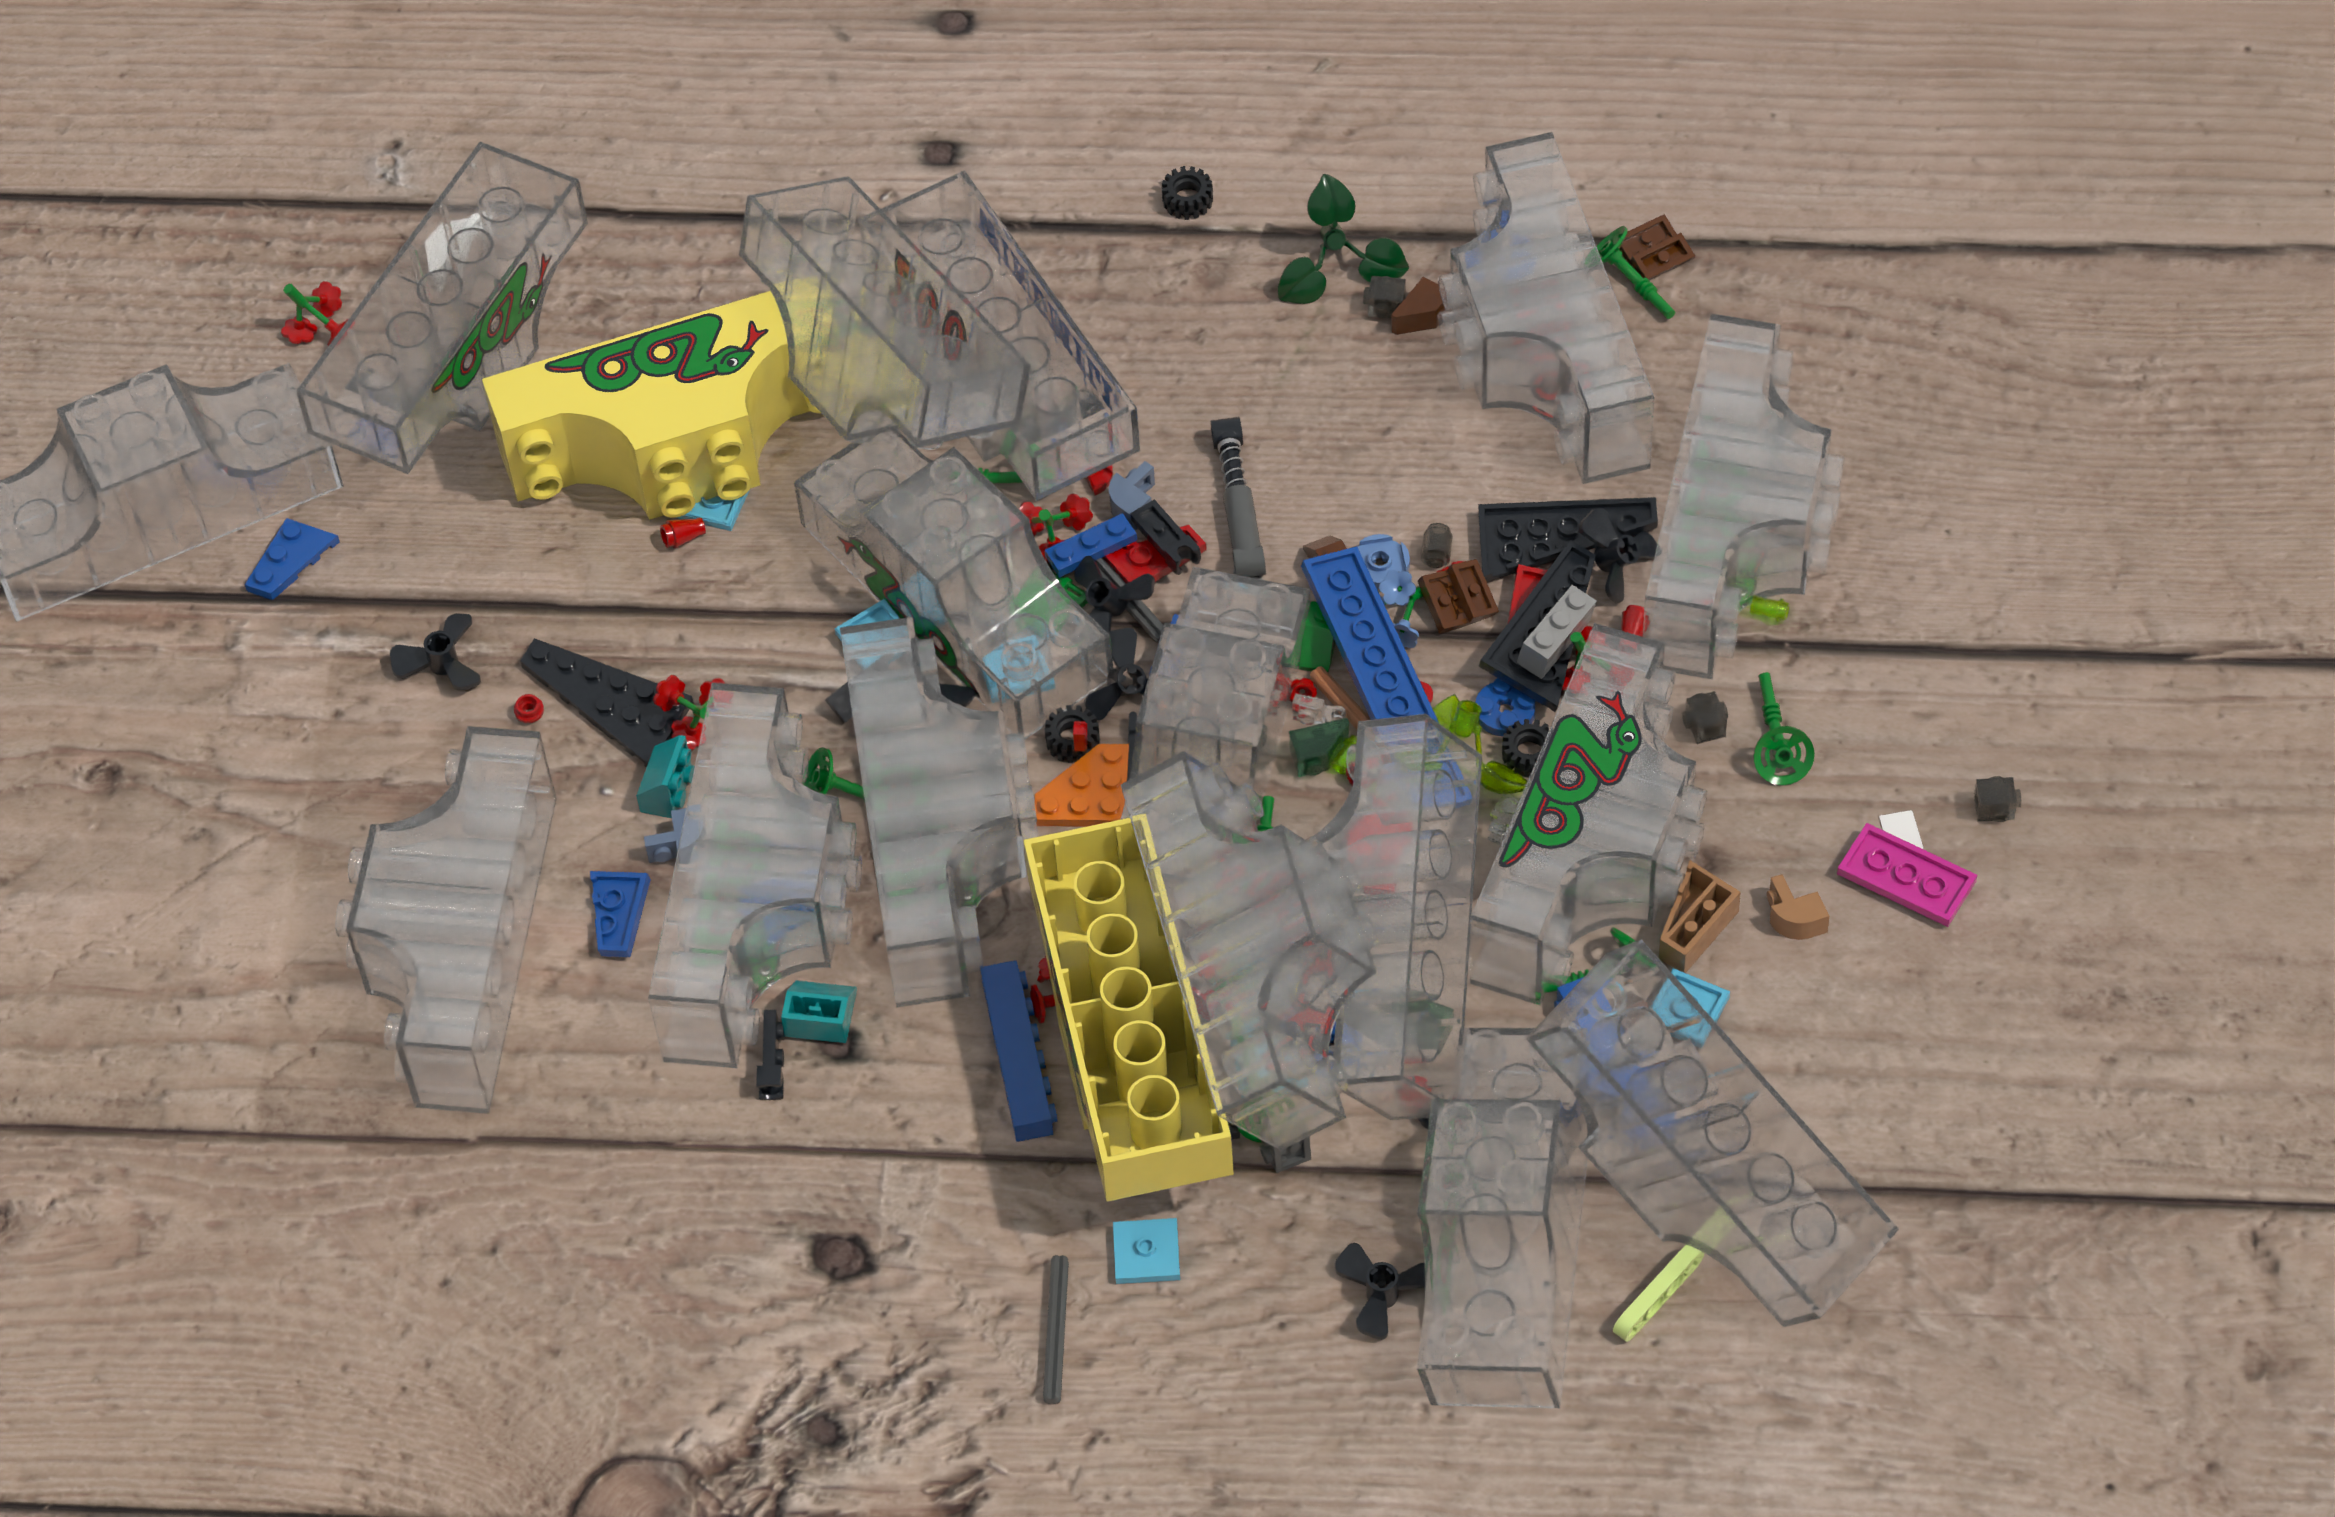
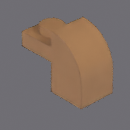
(1796, 917)

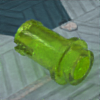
(1770, 608)
(1339, 762)

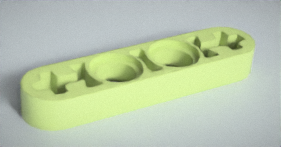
(1658, 1292)

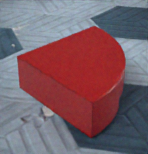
(1100, 480)
(1080, 732)

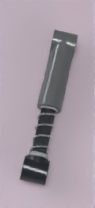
(1238, 499)

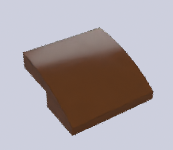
(1655, 248)
(1458, 596)

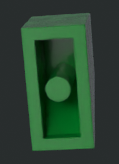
(1317, 643)

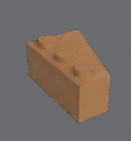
(1697, 918)

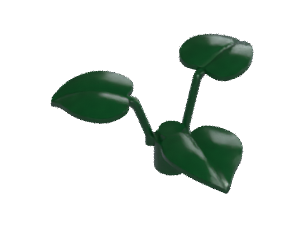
(1326, 206)

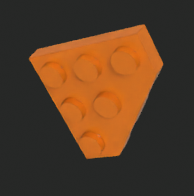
(1087, 790)

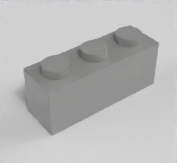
(1553, 633)

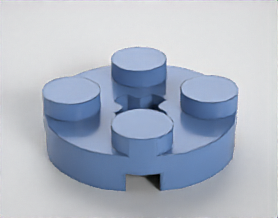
(1390, 551)

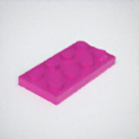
(1907, 874)

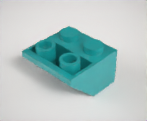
(666, 778)
(818, 1011)

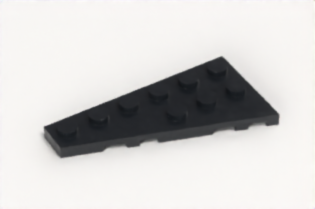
(1541, 530)
(1570, 568)
(606, 697)

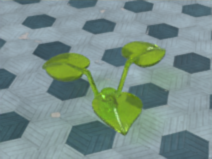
(1463, 720)

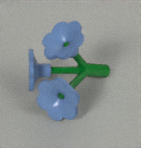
(1401, 590)

